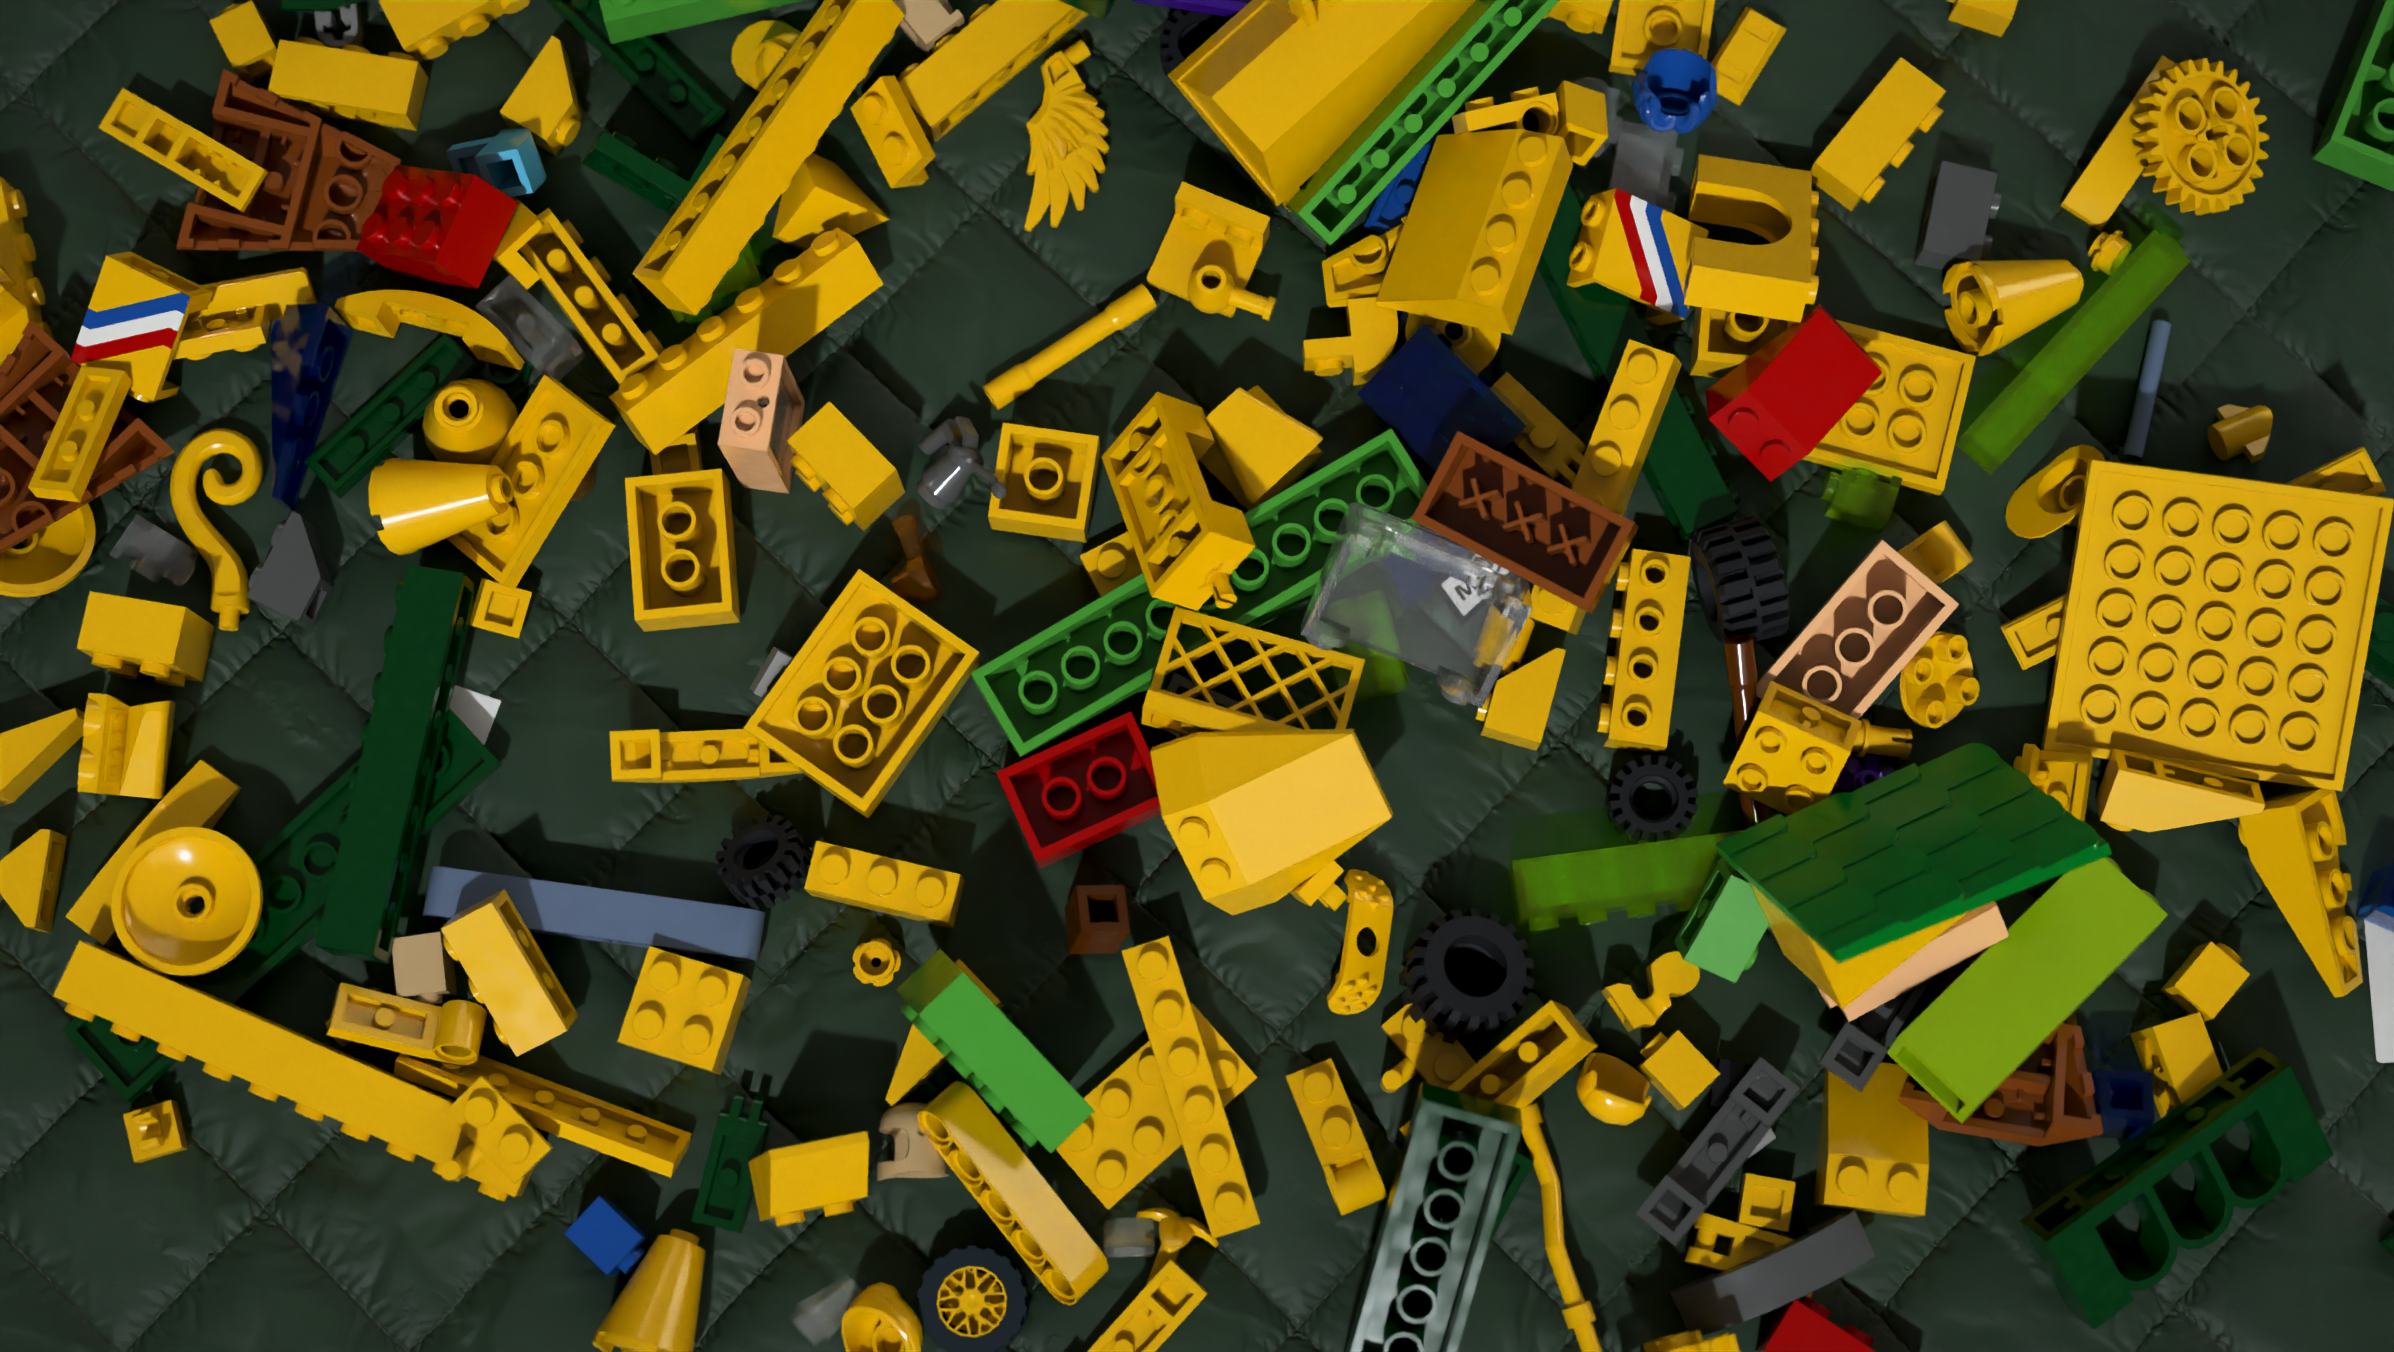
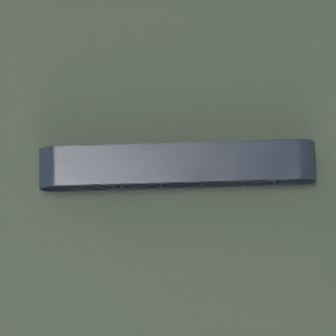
(605, 914)

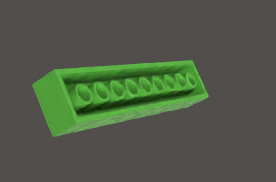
(1113, 645)

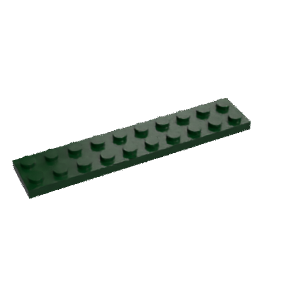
(294, 892)

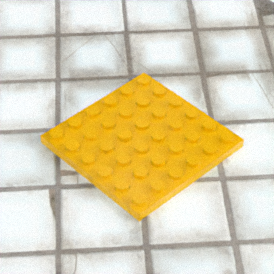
(2217, 622)

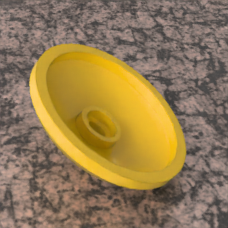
(49, 557)
(156, 895)

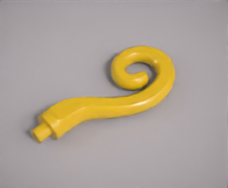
(226, 567)

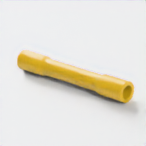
(1113, 318)

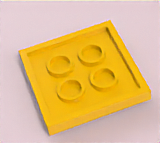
(1907, 415)

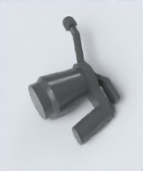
(948, 476)

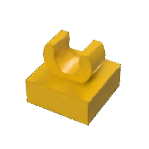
(1322, 887)
(155, 1131)

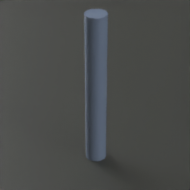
(2147, 390)

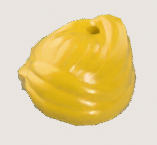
(881, 1322)

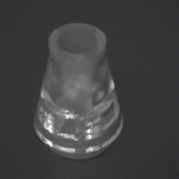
(822, 1313)

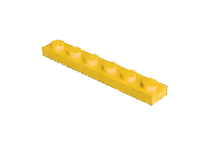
(1190, 1087)
(560, 1111)

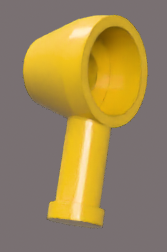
(1225, 294)

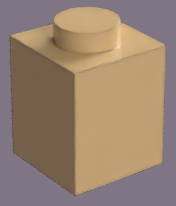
(423, 968)

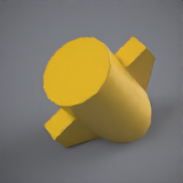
(2241, 432)

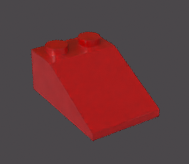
(1791, 392)

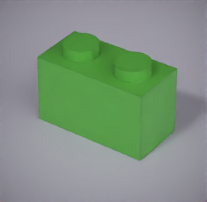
(1723, 925)

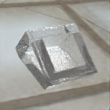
(1129, 1237)

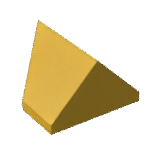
(820, 201)

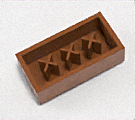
(1525, 522)

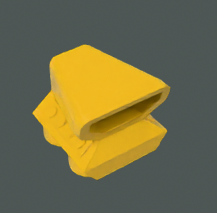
(1258, 447)
(125, 747)

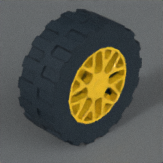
(973, 1300)

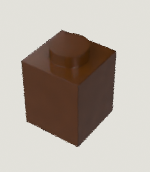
(1096, 919)

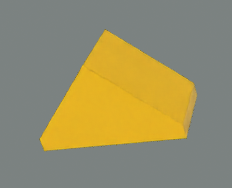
(32, 878)

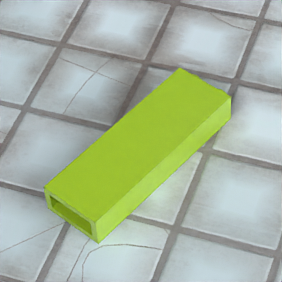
(2026, 985)

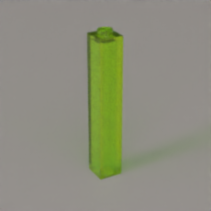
(2073, 351)

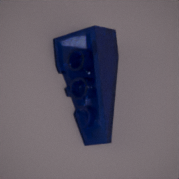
(306, 365)

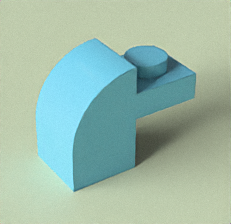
(503, 161)

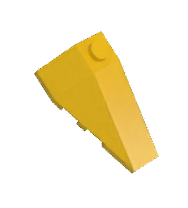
(2299, 863)

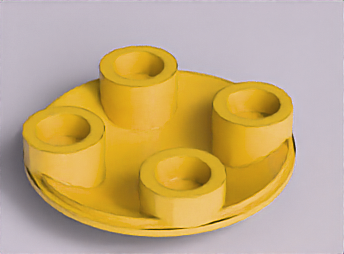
(1938, 681)

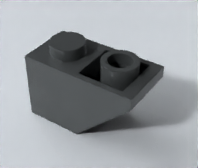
(294, 576)

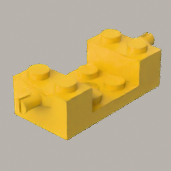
(1176, 529)

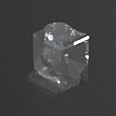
(154, 553)

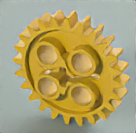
(2201, 136)

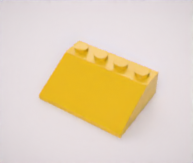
(1478, 227)
(863, 693)

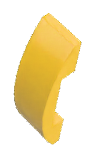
(2114, 164)
(384, 310)
(692, 756)
(1153, 1313)

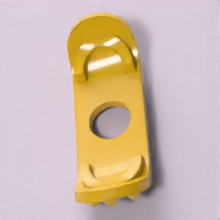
(1360, 975)

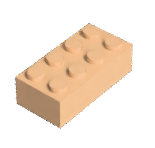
(1862, 634)

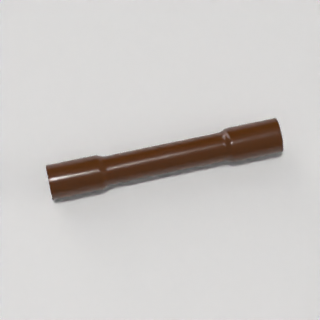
(1742, 679)

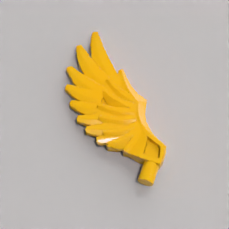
(1064, 139)

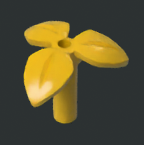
(1174, 1234)

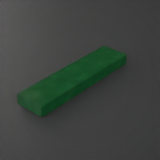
(389, 416)

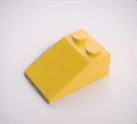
(1871, 1147)

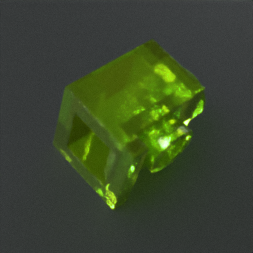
(1860, 498)

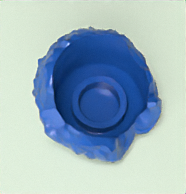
(1675, 90)

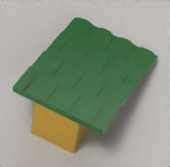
(1901, 861)

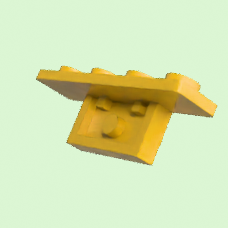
(242, 312)

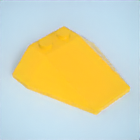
(1265, 808)

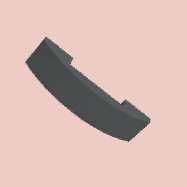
(1863, 1042)
(1718, 1152)
(1775, 1276)

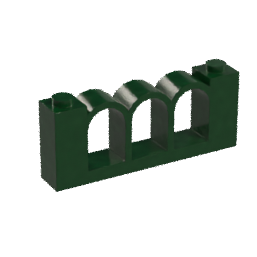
(2284, 1147)

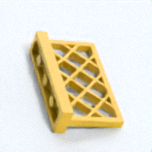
(1188, 715)

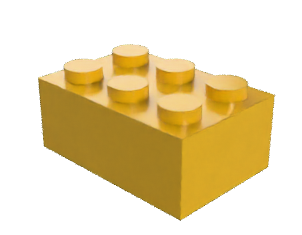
(682, 550)

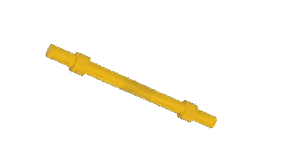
(1578, 1312)

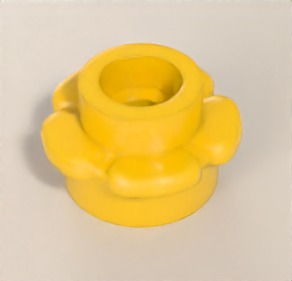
(2109, 252)
(863, 959)

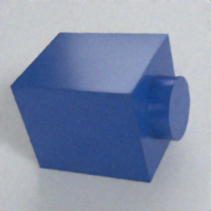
(609, 1237)

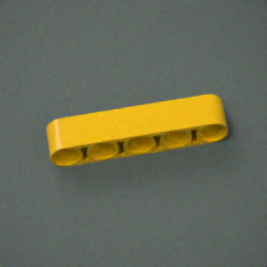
(1013, 1193)

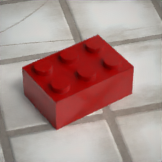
(436, 225)
(1083, 789)

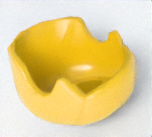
(1612, 1089)

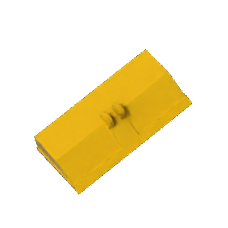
(1302, 75)

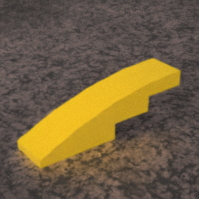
(183, 150)
(194, 801)

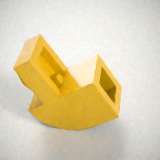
(1365, 349)

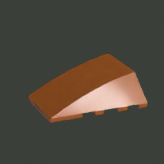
(315, 186)
(31, 399)
(2037, 1105)

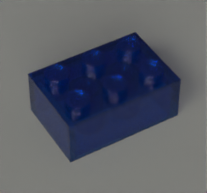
(1434, 392)

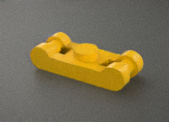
(1745, 1243)

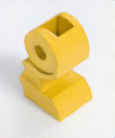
(1666, 979)

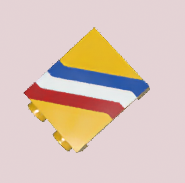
(1635, 252)
(138, 322)

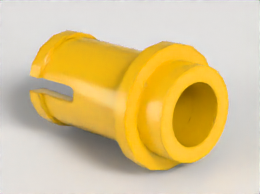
(1882, 741)

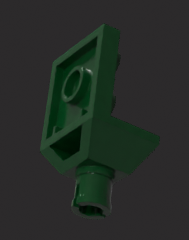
(650, 180)

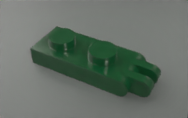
(727, 1176)

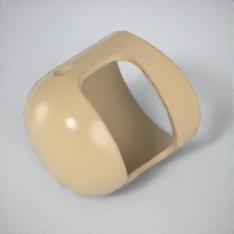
(914, 1151)

